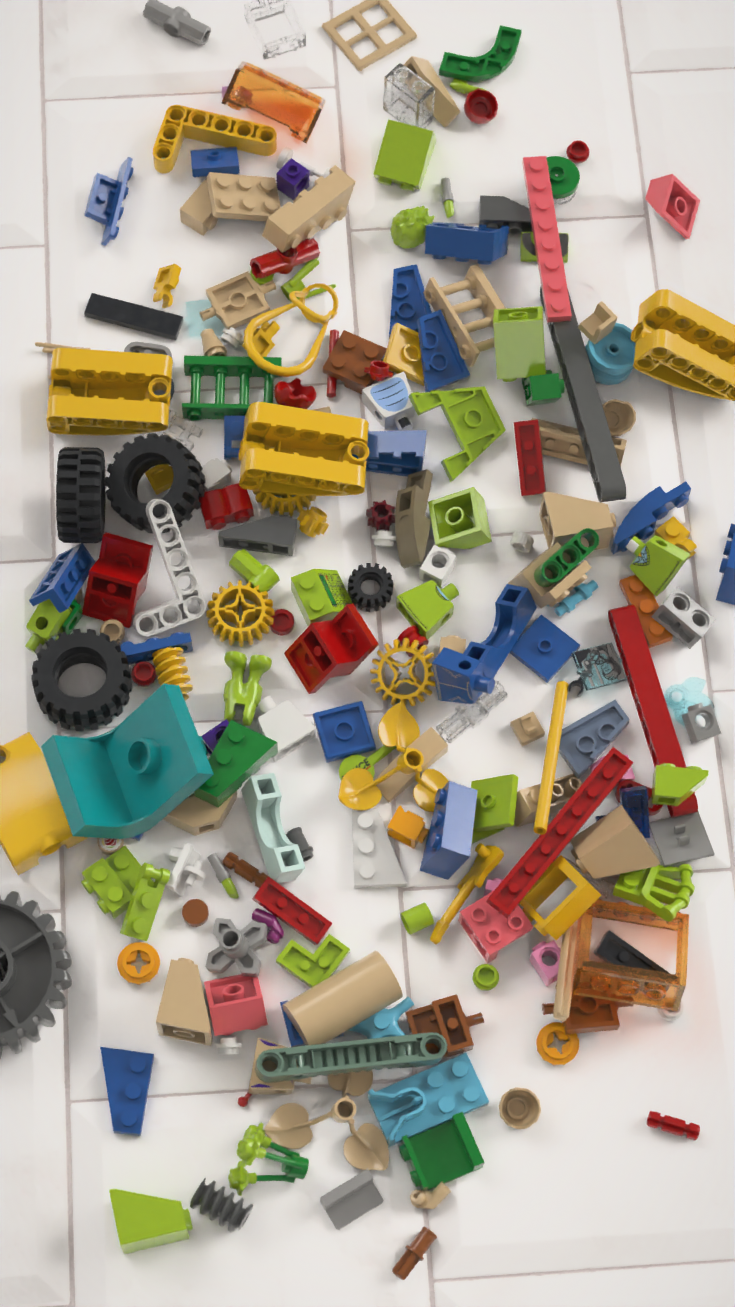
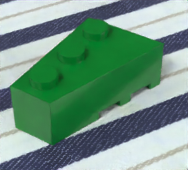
(234, 761)

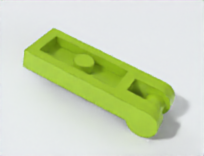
(144, 902)

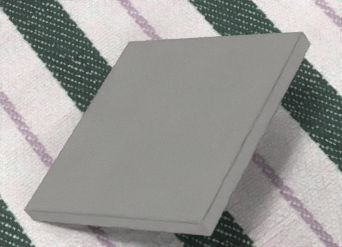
(681, 839)

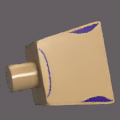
(260, 1087)

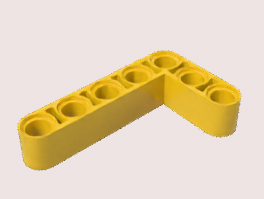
(259, 138)

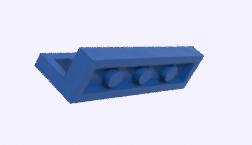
(64, 578)

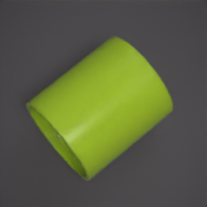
(417, 918)

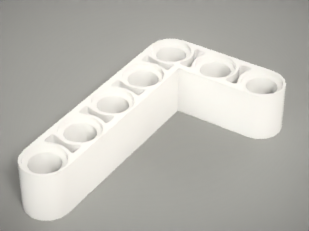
(174, 572)

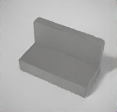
(351, 1199)

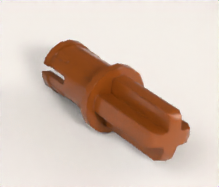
(414, 1253)

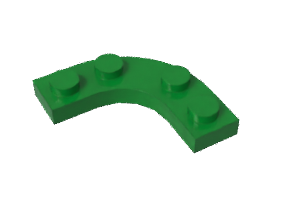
(486, 65)

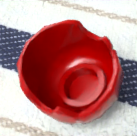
(480, 106)

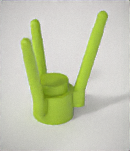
(296, 283)

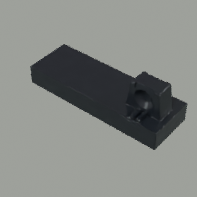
(618, 952)

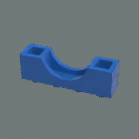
(513, 613)

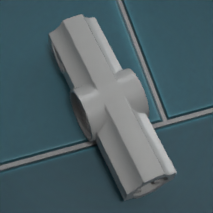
(177, 21)

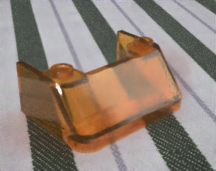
(275, 99)

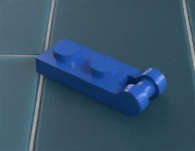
(143, 651)

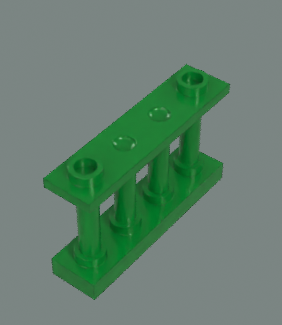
(221, 368)

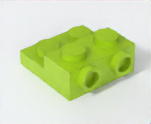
(113, 881)

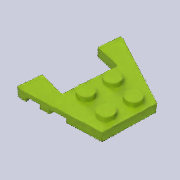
(470, 418)

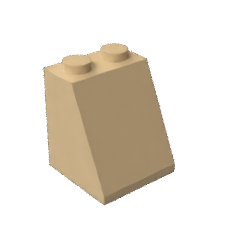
(567, 515)
(612, 846)
(183, 1005)

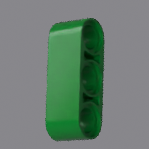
(574, 549)

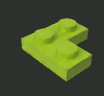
(313, 967)

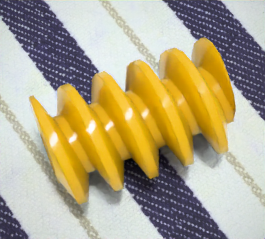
(170, 670)

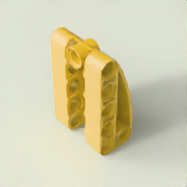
(685, 345)
(108, 392)
(302, 451)
(30, 806)

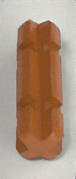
(244, 869)

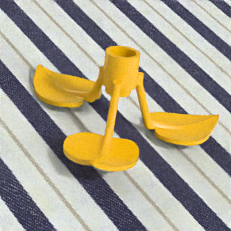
(399, 730)

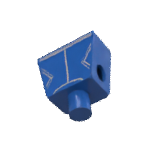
(459, 677)

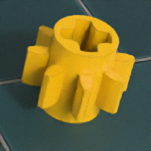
(313, 521)

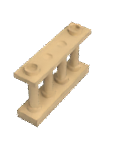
(484, 299)

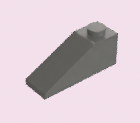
(264, 535)

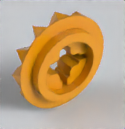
(130, 954)
(552, 1055)

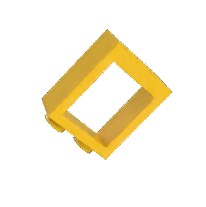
(569, 910)

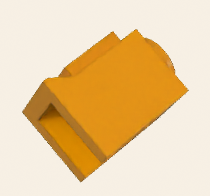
(407, 828)

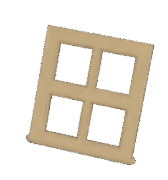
(369, 31)

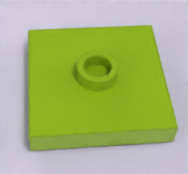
(495, 802)

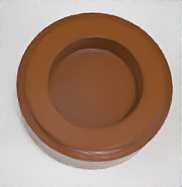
(195, 912)

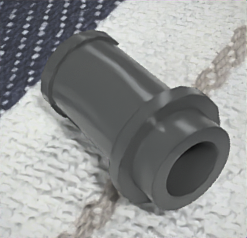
(297, 837)

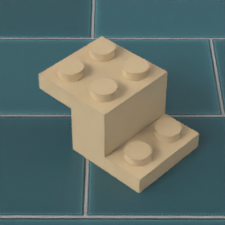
(559, 590)

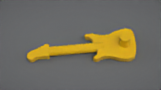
(485, 861)

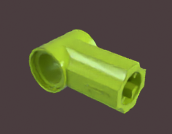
(254, 571)

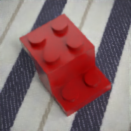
(117, 579)
(331, 648)

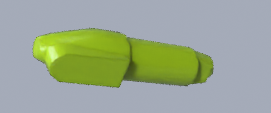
(462, 86)

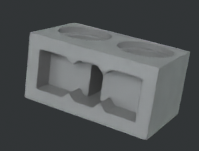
(683, 618)

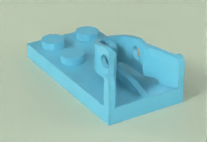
(427, 1099)

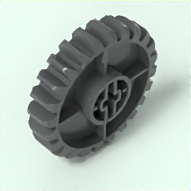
(35, 971)

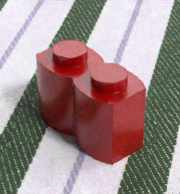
(226, 506)

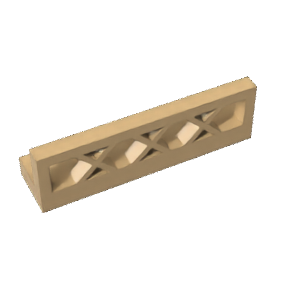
(565, 442)

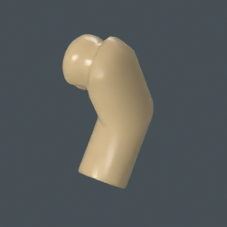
(429, 1199)

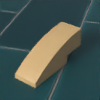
(432, 748)

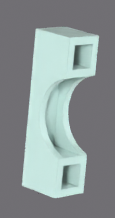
(263, 802)

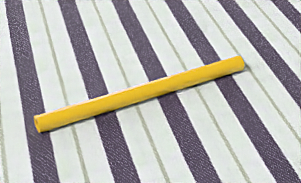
(551, 758)

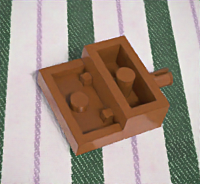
(350, 358)
(447, 1019)

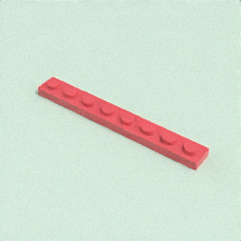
(546, 239)

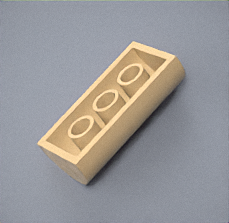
(344, 999)

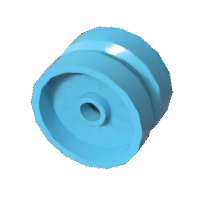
(612, 356)

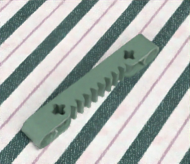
(350, 1057)

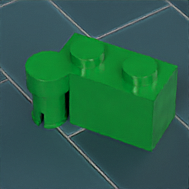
(543, 388)

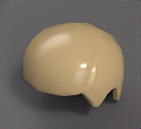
(619, 416)
(519, 1108)

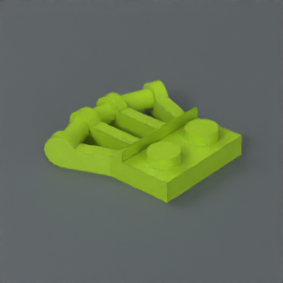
(639, 888)

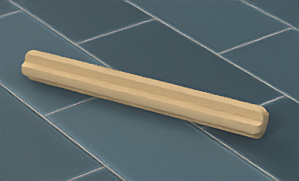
(566, 972)

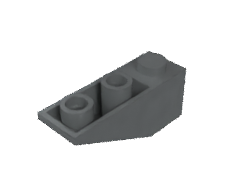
(502, 211)

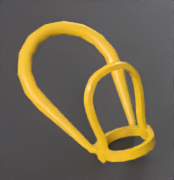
(309, 314)

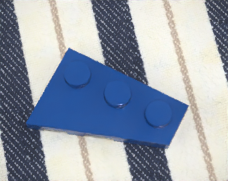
(407, 298)
(439, 353)
(127, 1087)

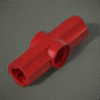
(284, 262)

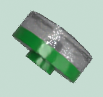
(563, 178)

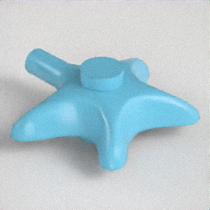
(384, 1022)

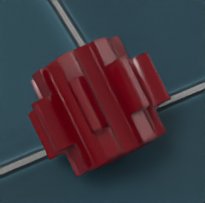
(380, 523)

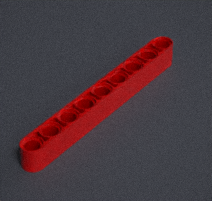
(648, 696)

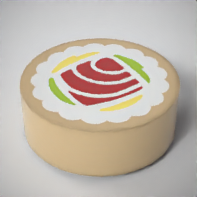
(109, 846)

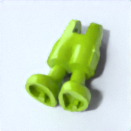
(244, 694)

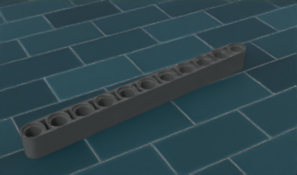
(587, 408)

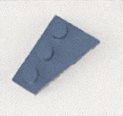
(590, 736)

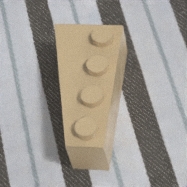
(310, 211)

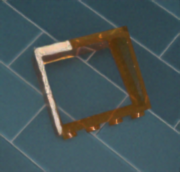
(629, 983)

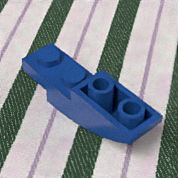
(644, 515)

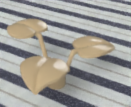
(362, 1150)

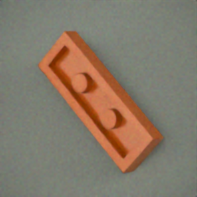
(646, 605)

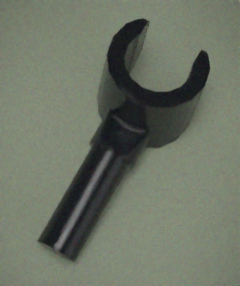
(579, 683)

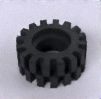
(370, 573)

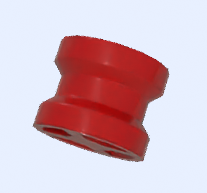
(412, 634)

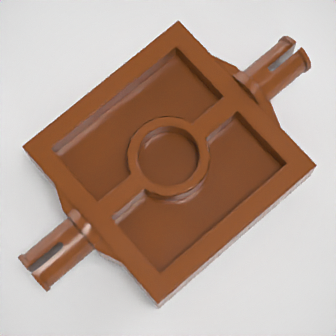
(589, 1014)

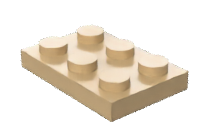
(242, 196)

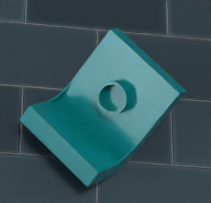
(131, 774)

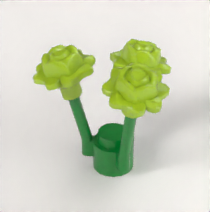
(250, 1149)

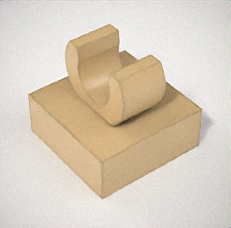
(527, 728)

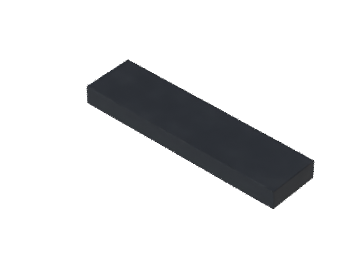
(133, 316)

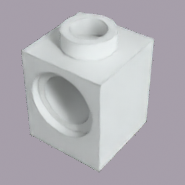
(439, 575)

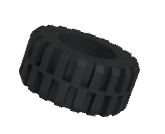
(140, 457)
(80, 495)
(75, 650)

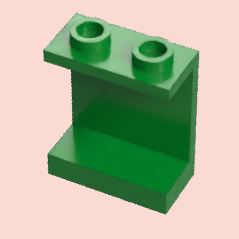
(441, 1153)

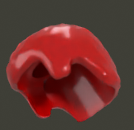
(294, 394)

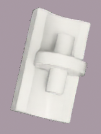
(186, 869)

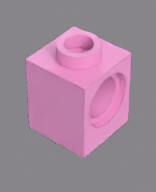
(547, 973)

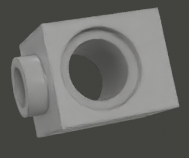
(711, 725)

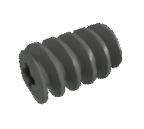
(220, 1206)

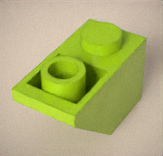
(675, 784)

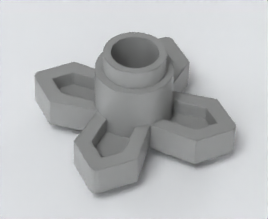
(236, 947)

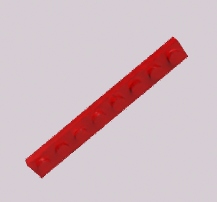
(559, 832)

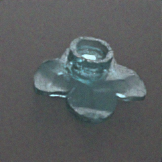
(691, 694)

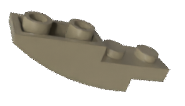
(410, 520)

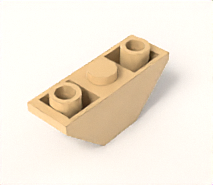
(199, 816)

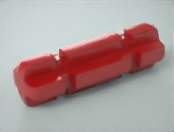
(673, 1125)

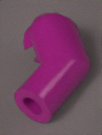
(275, 930)

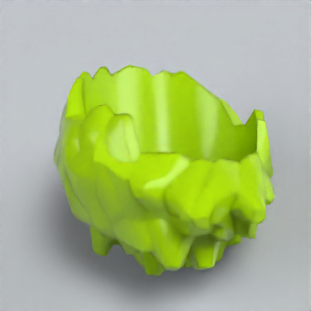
(409, 227)

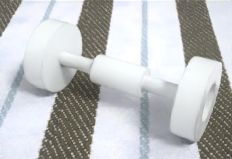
(287, 153)

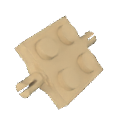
(237, 300)

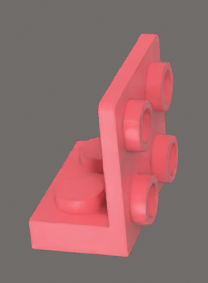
(490, 929)

